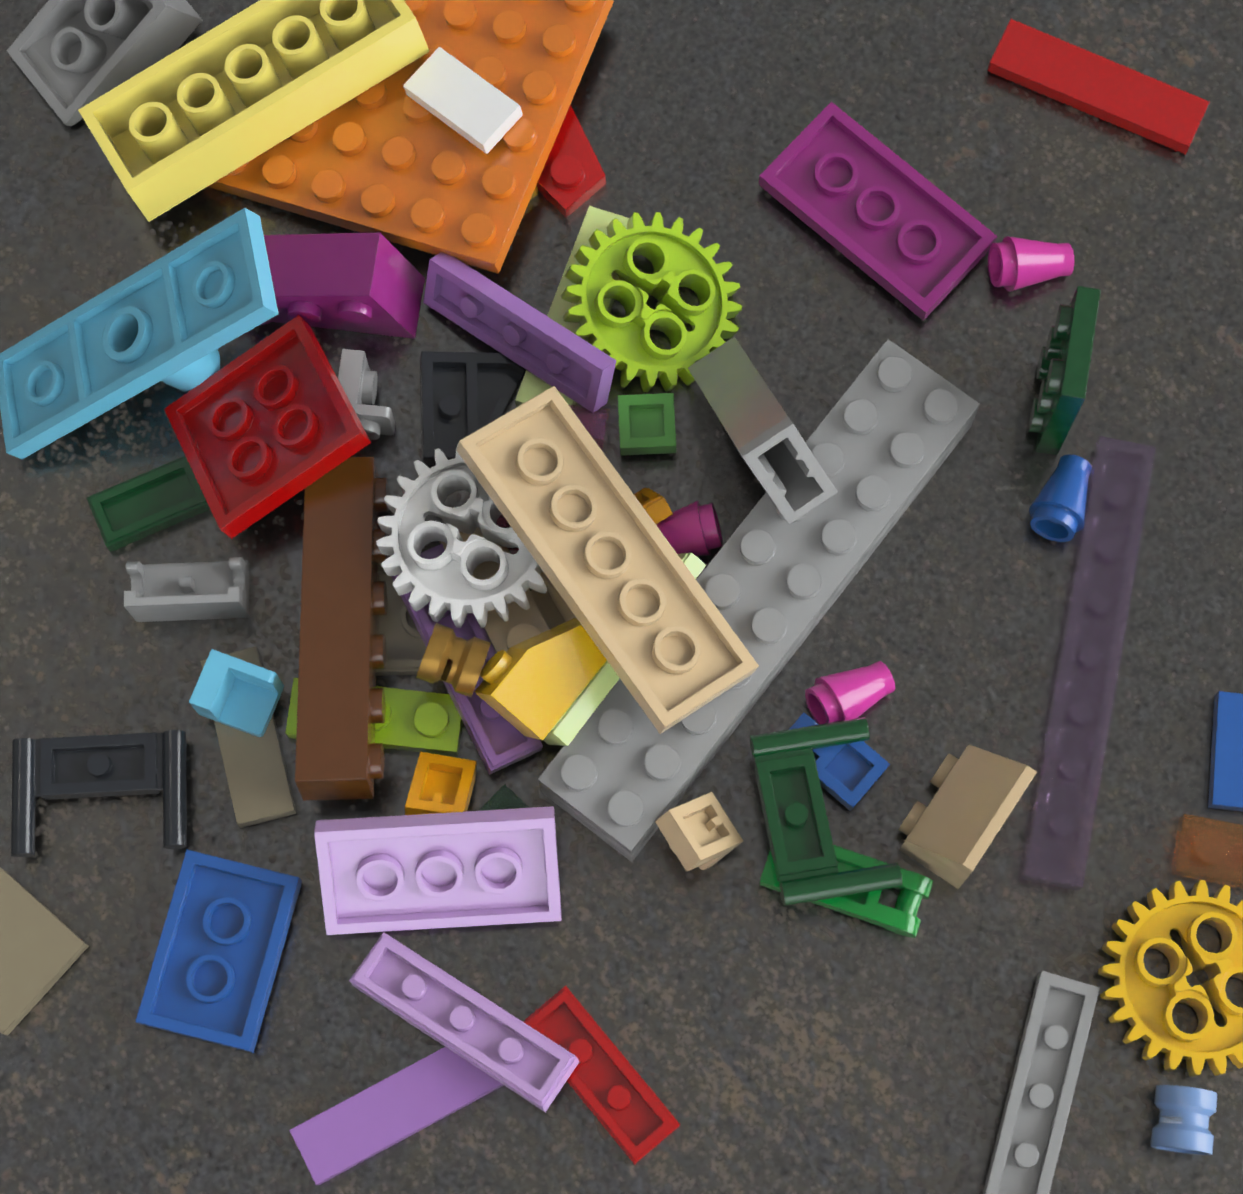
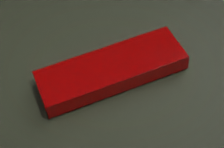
(605, 1077)

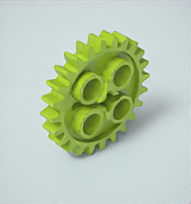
(676, 263)

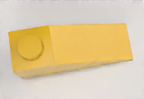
(540, 677)

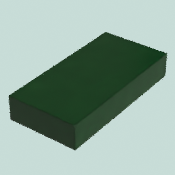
(147, 503)

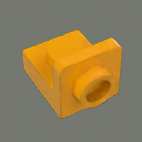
(441, 784)

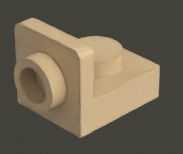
(699, 832)

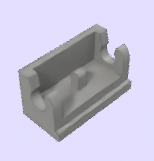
(188, 590)

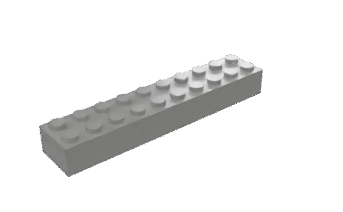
(772, 590)

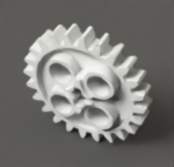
(448, 578)

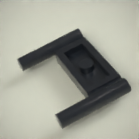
(98, 769)

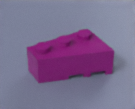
(345, 283)

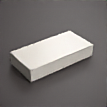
(463, 100)

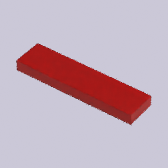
(1098, 86)

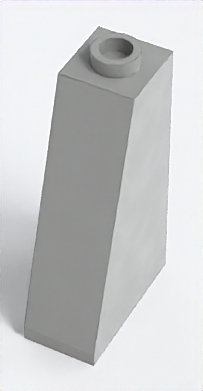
(762, 431)

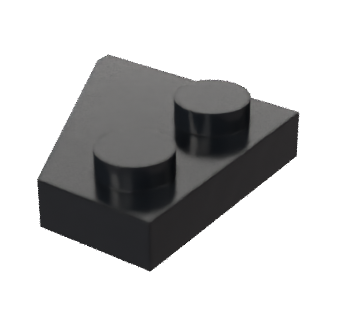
(461, 396)

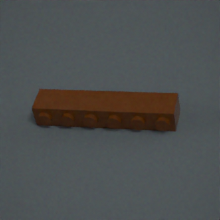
(340, 635)

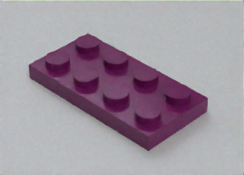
(877, 210)

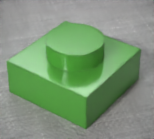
(647, 424)

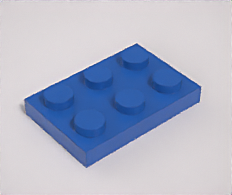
(219, 951)

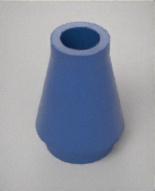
(1061, 503)

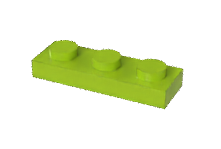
(412, 721)

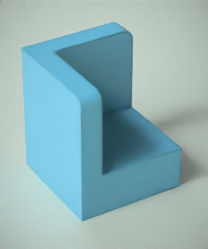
(236, 693)

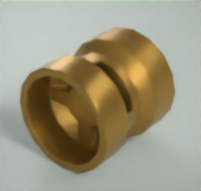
(453, 660)

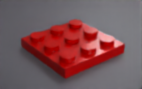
(266, 426)

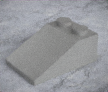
(91, 46)

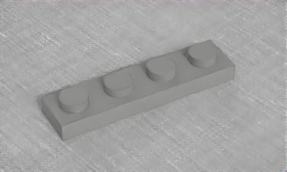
(1042, 1086)

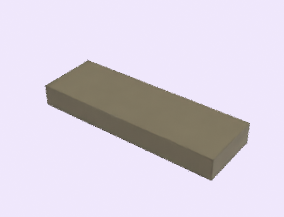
(255, 767)

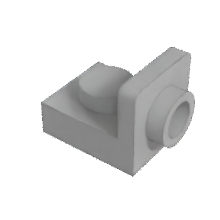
(361, 389)

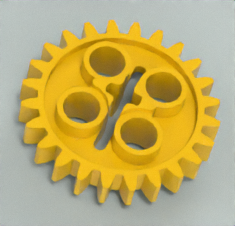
(1150, 1000)

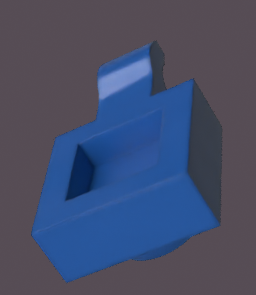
(846, 769)

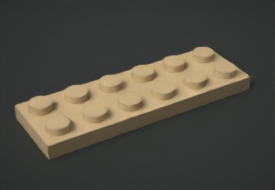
(607, 559)

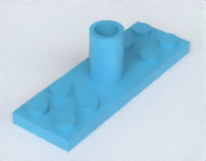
(138, 333)

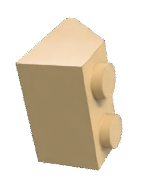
(965, 812)

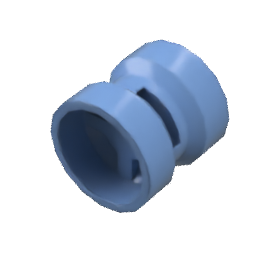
(1184, 1119)

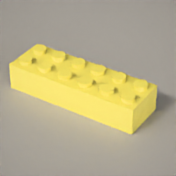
(245, 91)

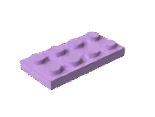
(438, 870)

